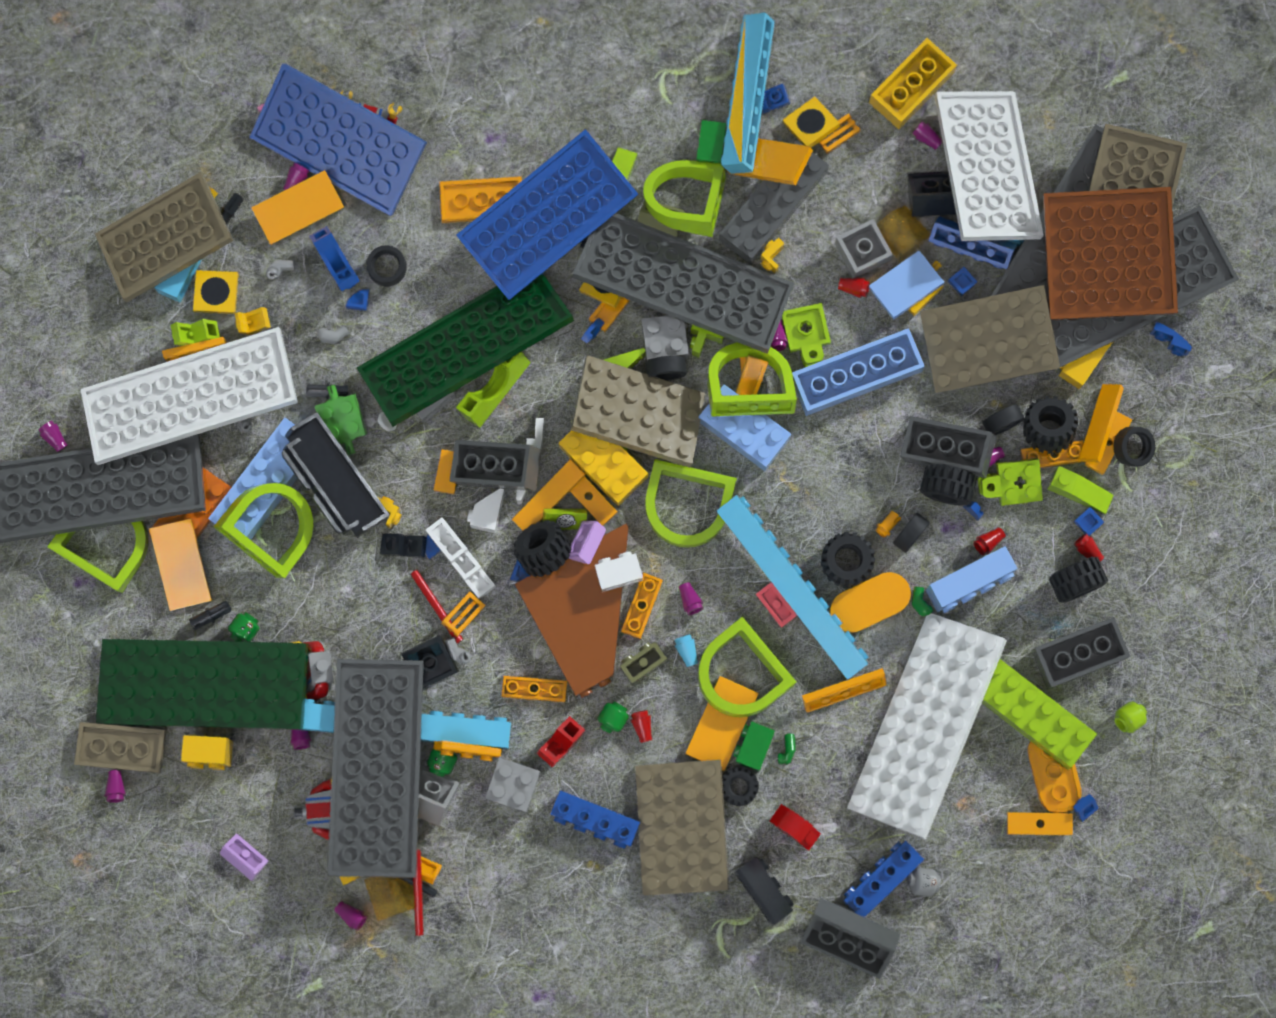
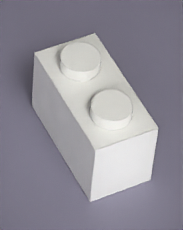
(619, 571)

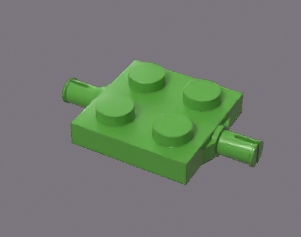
(342, 418)

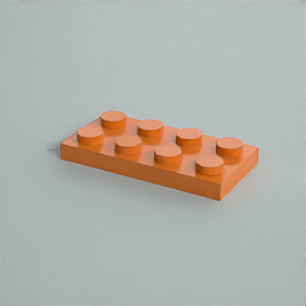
(215, 491)

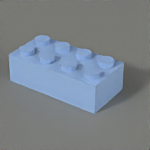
(751, 435)
(969, 580)

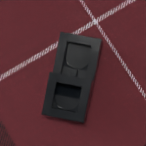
(403, 545)

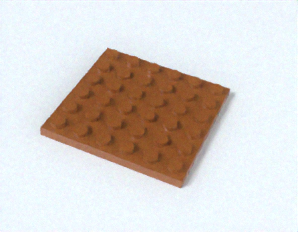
(1110, 253)

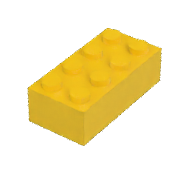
(912, 83)
(605, 464)

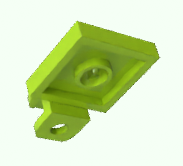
(811, 342)
(1003, 484)

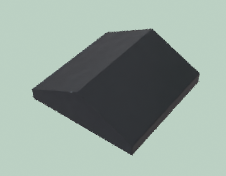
(435, 658)

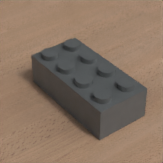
(948, 444)
(495, 465)
(1080, 653)
(850, 938)

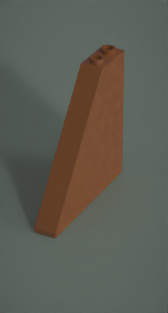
(578, 617)

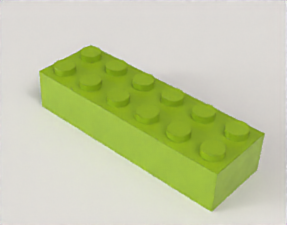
(1037, 716)

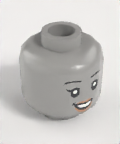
(924, 881)

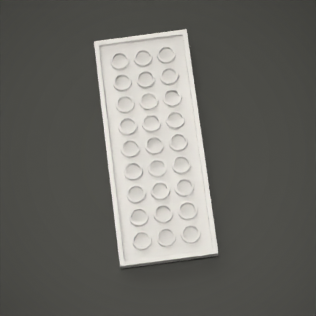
(188, 396)
(927, 725)

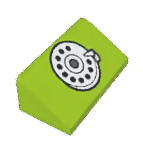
(566, 518)

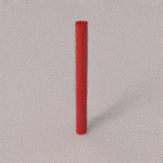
(433, 601)
(418, 901)

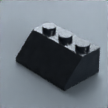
(930, 194)
(764, 890)

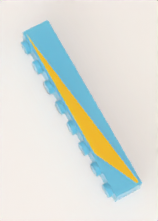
(747, 93)

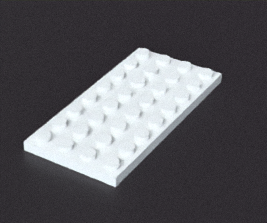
(988, 166)

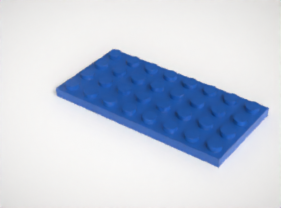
(339, 136)
(547, 214)

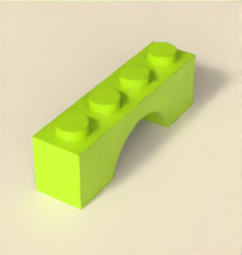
(480, 404)

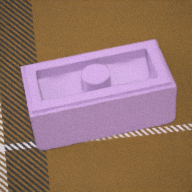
(586, 541)
(243, 857)

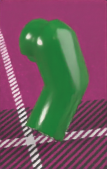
(919, 604)
(790, 748)

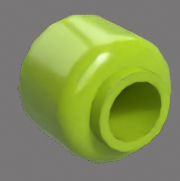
(1130, 717)

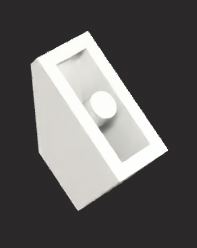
(487, 512)

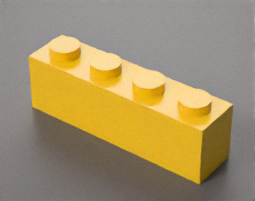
(1079, 370)

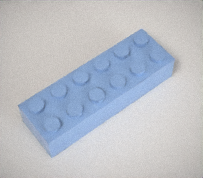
(857, 372)
(265, 468)

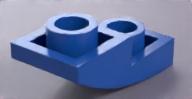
(775, 98)
(1177, 343)

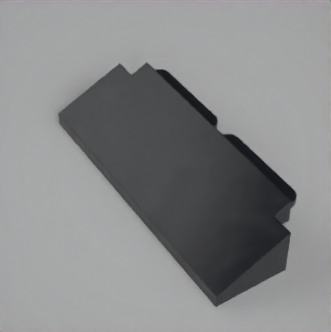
(333, 478)

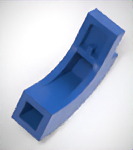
(334, 259)

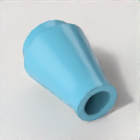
(686, 648)

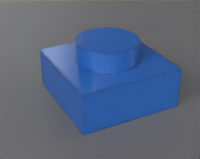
(962, 281)
(1089, 521)
(1085, 807)

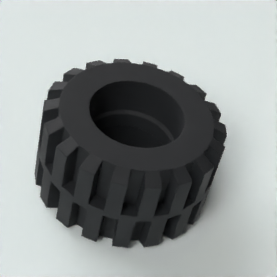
(1050, 410)
(948, 484)
(853, 542)
(542, 548)
(1078, 579)

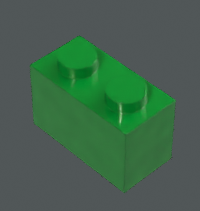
(711, 141)
(754, 747)

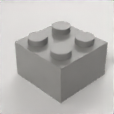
(863, 248)
(664, 337)
(513, 785)

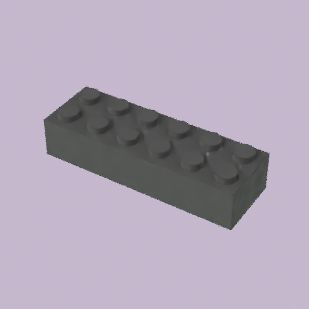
(769, 210)

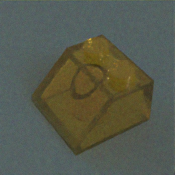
(902, 232)
(389, 896)

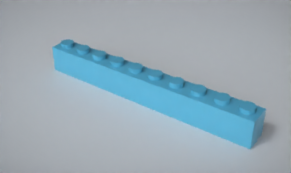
(792, 586)
(433, 726)

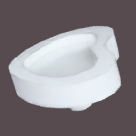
(384, 422)

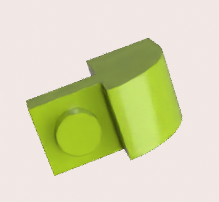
(196, 332)
(697, 343)

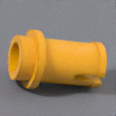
(887, 524)

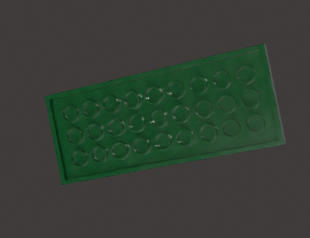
(462, 347)
(202, 684)

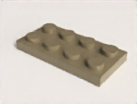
(120, 747)

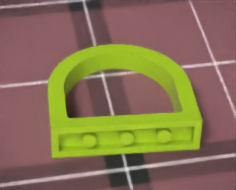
(687, 222)
(750, 404)
(691, 474)
(281, 568)
(121, 581)
(743, 629)

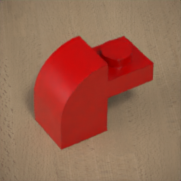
(561, 742)
(795, 827)

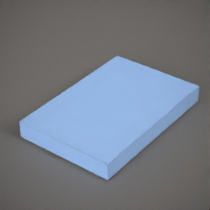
(906, 284)

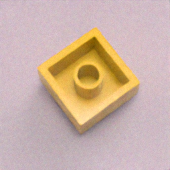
(208, 751)

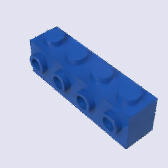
(996, 252)
(595, 819)
(883, 879)

